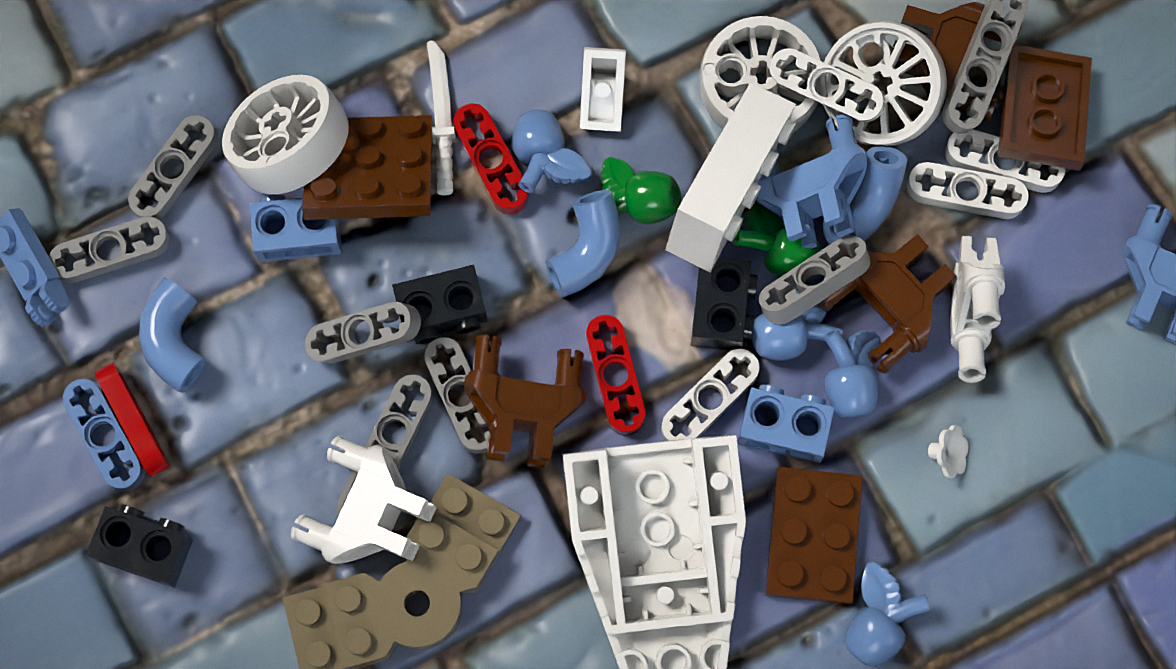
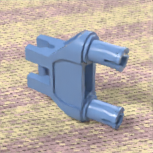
(818, 186)
(1151, 270)

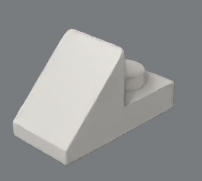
(602, 89)

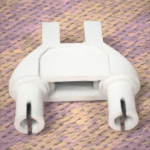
(975, 306)
(369, 510)

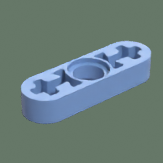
(79, 414)

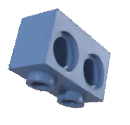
(294, 239)
(784, 436)

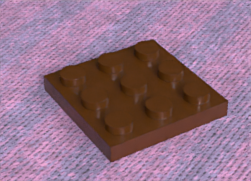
(378, 172)

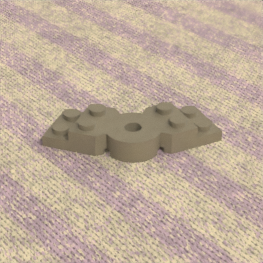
(363, 620)

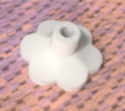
(950, 451)

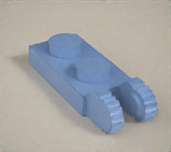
(31, 268)

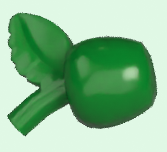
(644, 194)
(767, 234)

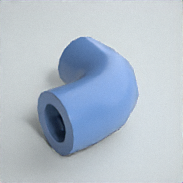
(876, 193)
(594, 247)
(162, 337)

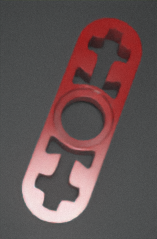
(468, 138)
(597, 348)
(132, 419)

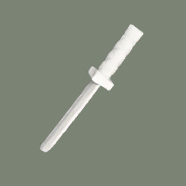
(443, 132)

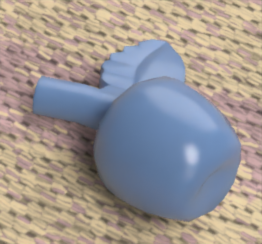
(540, 144)
(790, 339)
(854, 384)
(875, 630)

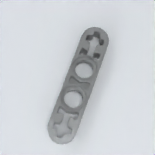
(990, 61)
(397, 399)

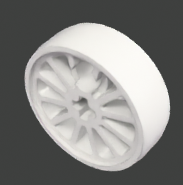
(748, 30)
(875, 32)
(285, 134)

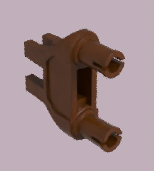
(951, 36)
(898, 300)
(522, 404)

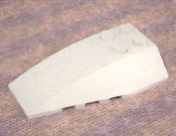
(661, 546)

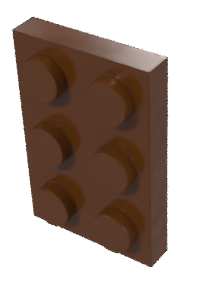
(1045, 107)
(814, 535)

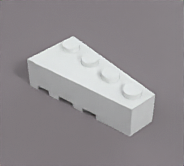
(730, 177)

